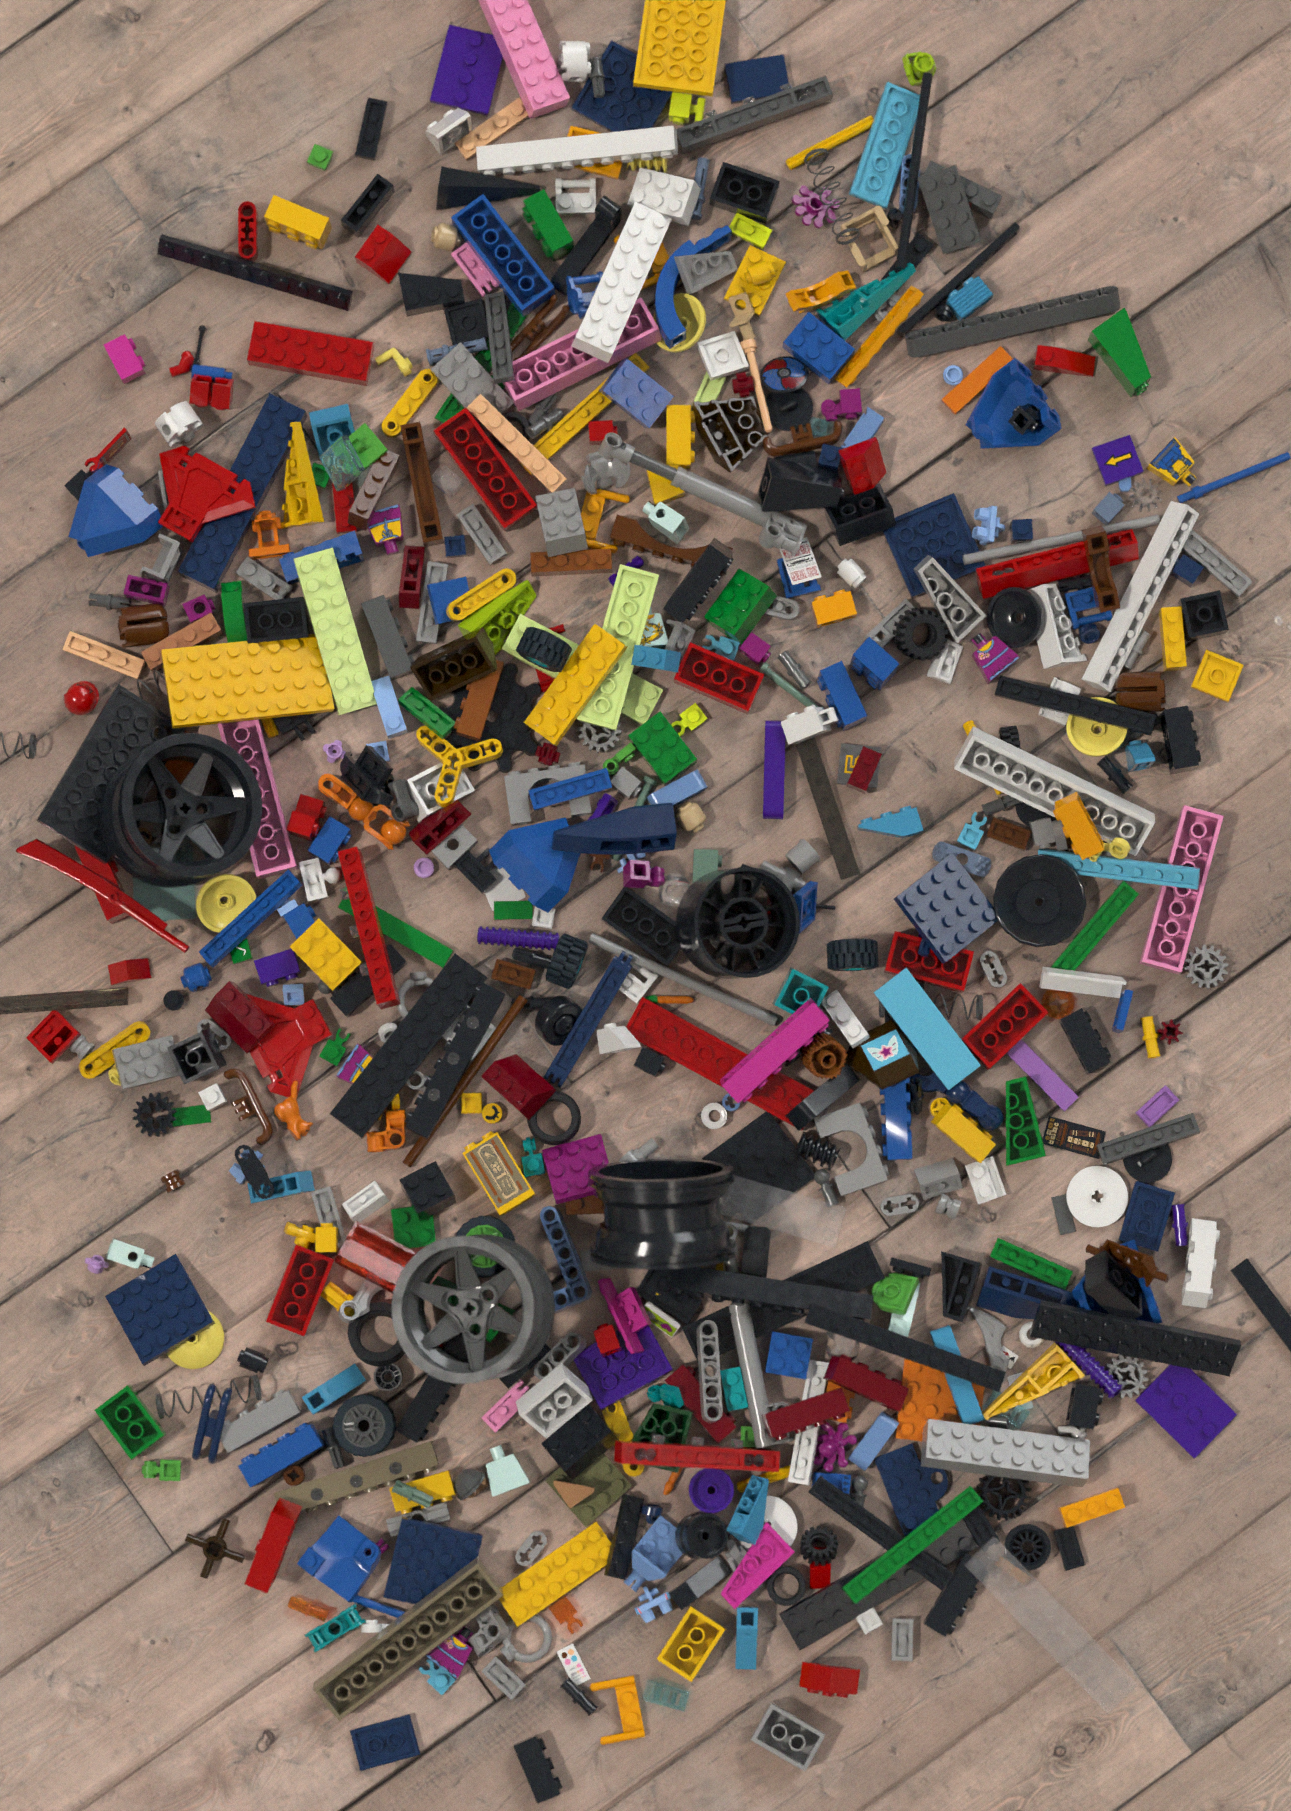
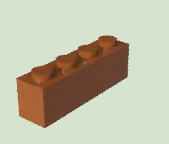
(571, 563)
(478, 704)

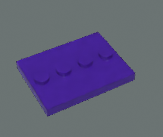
(467, 71)
(622, 1373)
(1185, 1408)

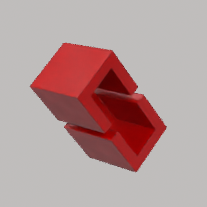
(221, 392)

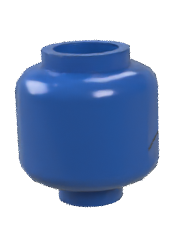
(196, 977)

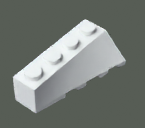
(1055, 638)

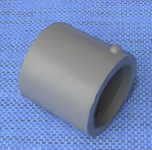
(802, 856)

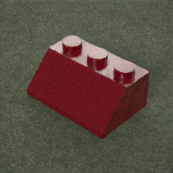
(239, 1016)
(519, 1084)

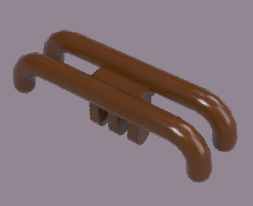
(536, 329)
(803, 441)
(250, 1105)

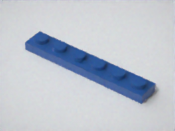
(250, 918)

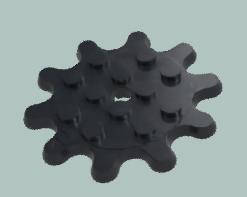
(513, 706)

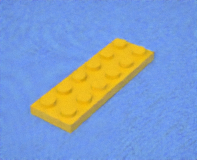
(575, 684)
(556, 1574)

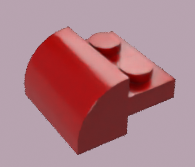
(53, 1036)

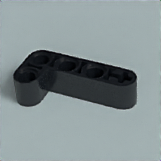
(822, 1098)

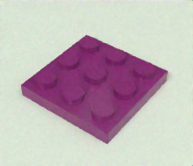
(570, 1164)

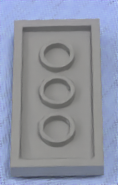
(468, 380)

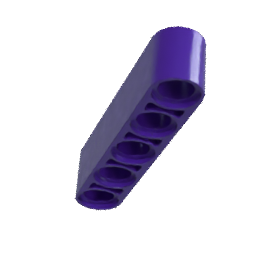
(774, 770)

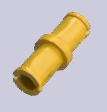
(1150, 1037)

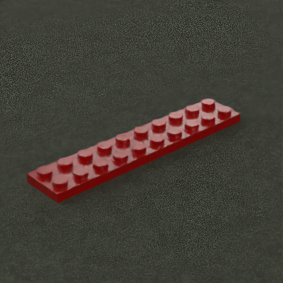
(709, 1056)

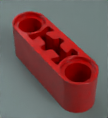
(242, 229)

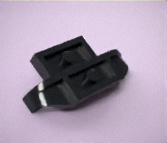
(367, 775)

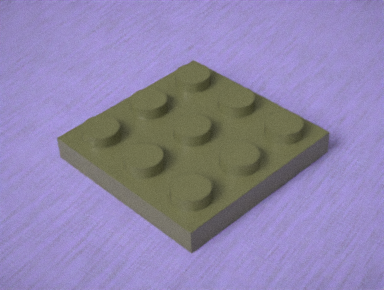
(608, 1486)

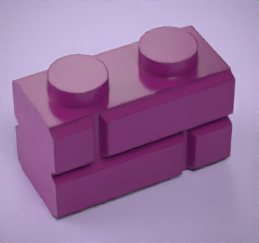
(146, 590)

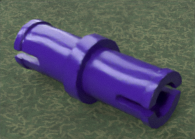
(1180, 1225)

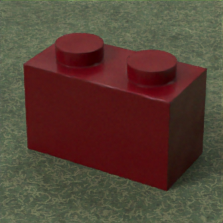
(864, 770)

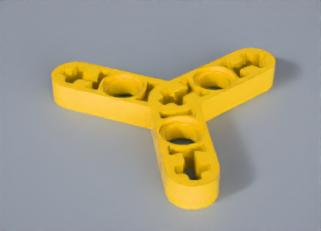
(463, 760)

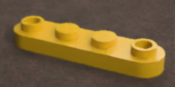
(409, 403)
(481, 594)
(103, 1057)
(620, 1427)

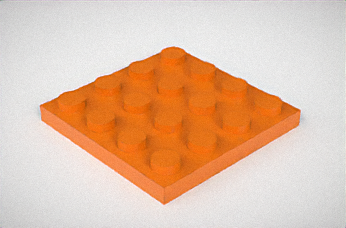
(927, 1399)

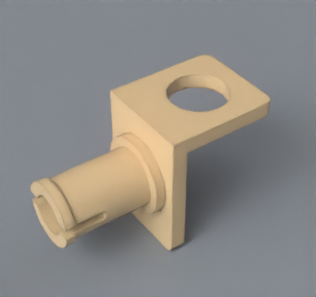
(742, 316)

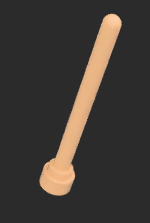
(748, 347)

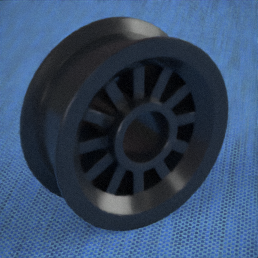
(1046, 1545)

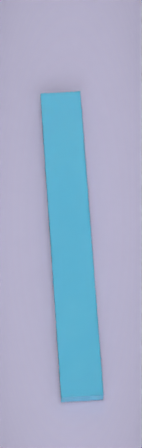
(1130, 870)

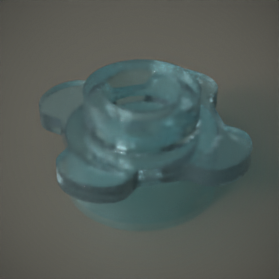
(822, 423)

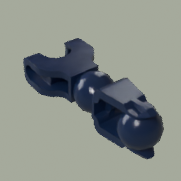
(988, 1116)

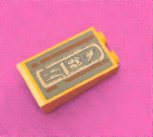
(498, 1173)

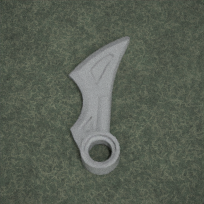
(360, 1302)
(992, 1333)

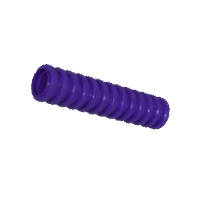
(517, 938)
(1093, 1369)

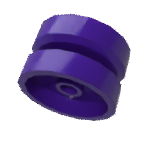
(715, 1501)

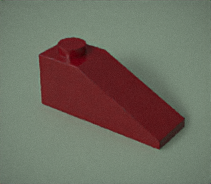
(411, 577)
(438, 826)

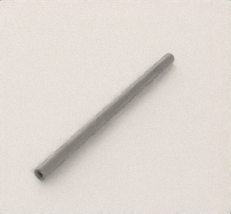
(1056, 540)
(684, 980)

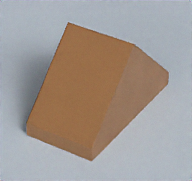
(572, 1493)

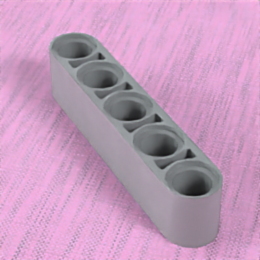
(704, 1380)

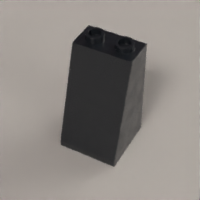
(798, 486)

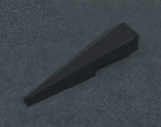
(462, 187)

